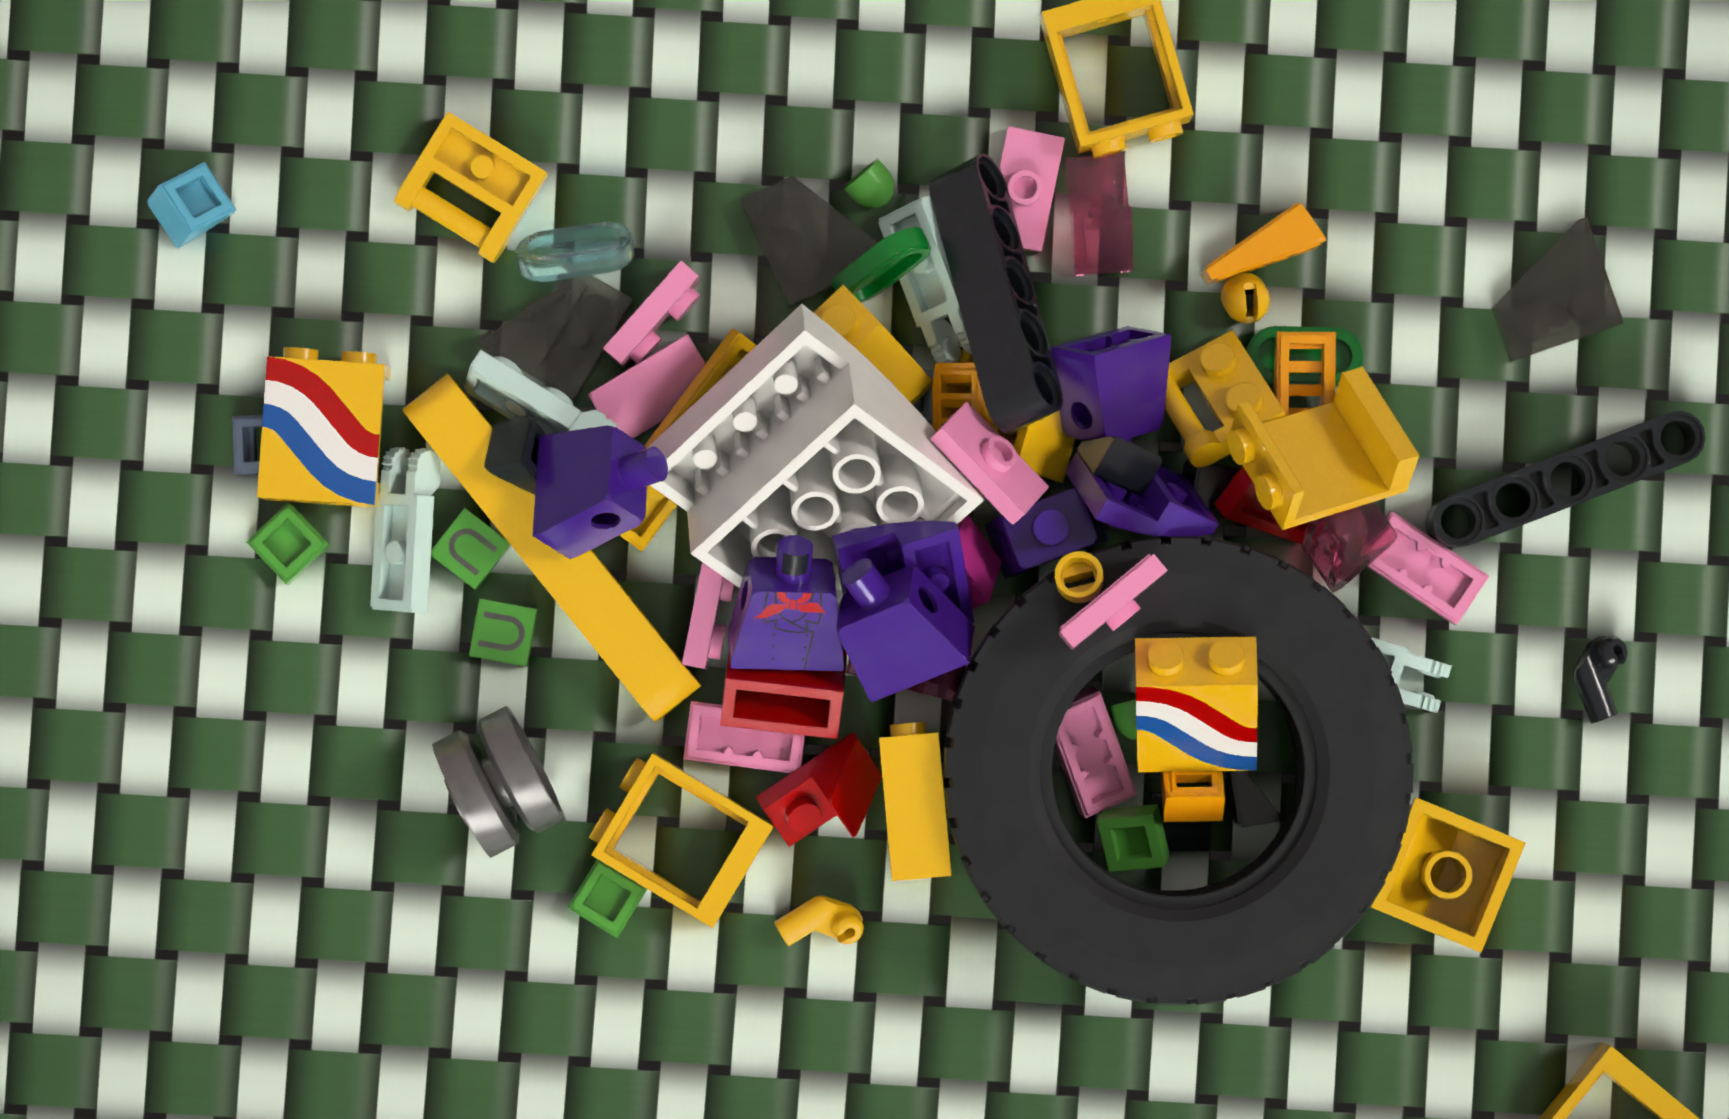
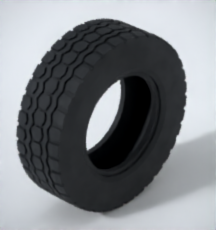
(1277, 909)

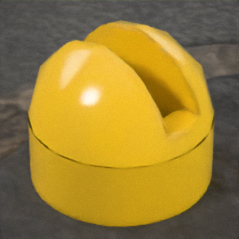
(1234, 298)
(1076, 567)

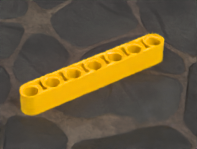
(577, 584)

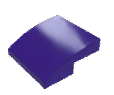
(1165, 509)
(921, 544)

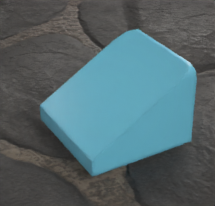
(190, 204)

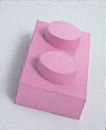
(671, 298)
(704, 635)

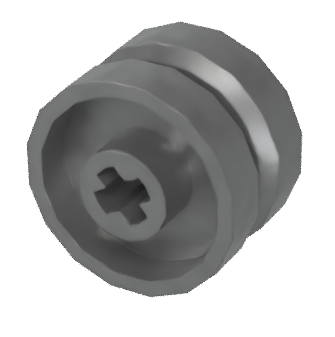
(490, 785)

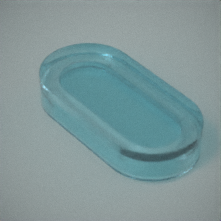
(575, 251)

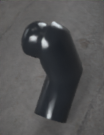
(1595, 671)

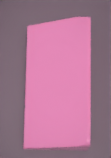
(649, 389)

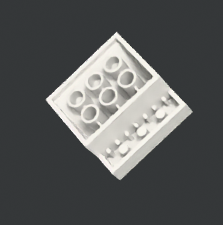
(805, 447)

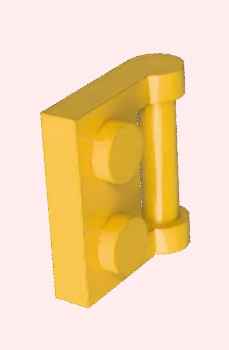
(483, 171)
(1224, 379)

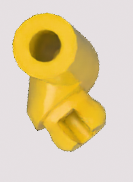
(823, 916)

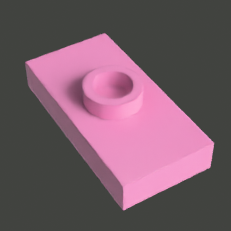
(1030, 172)
(989, 463)
(1429, 571)
(1114, 604)
(739, 746)
(1092, 755)

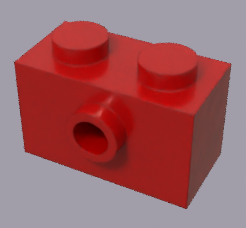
(784, 700)

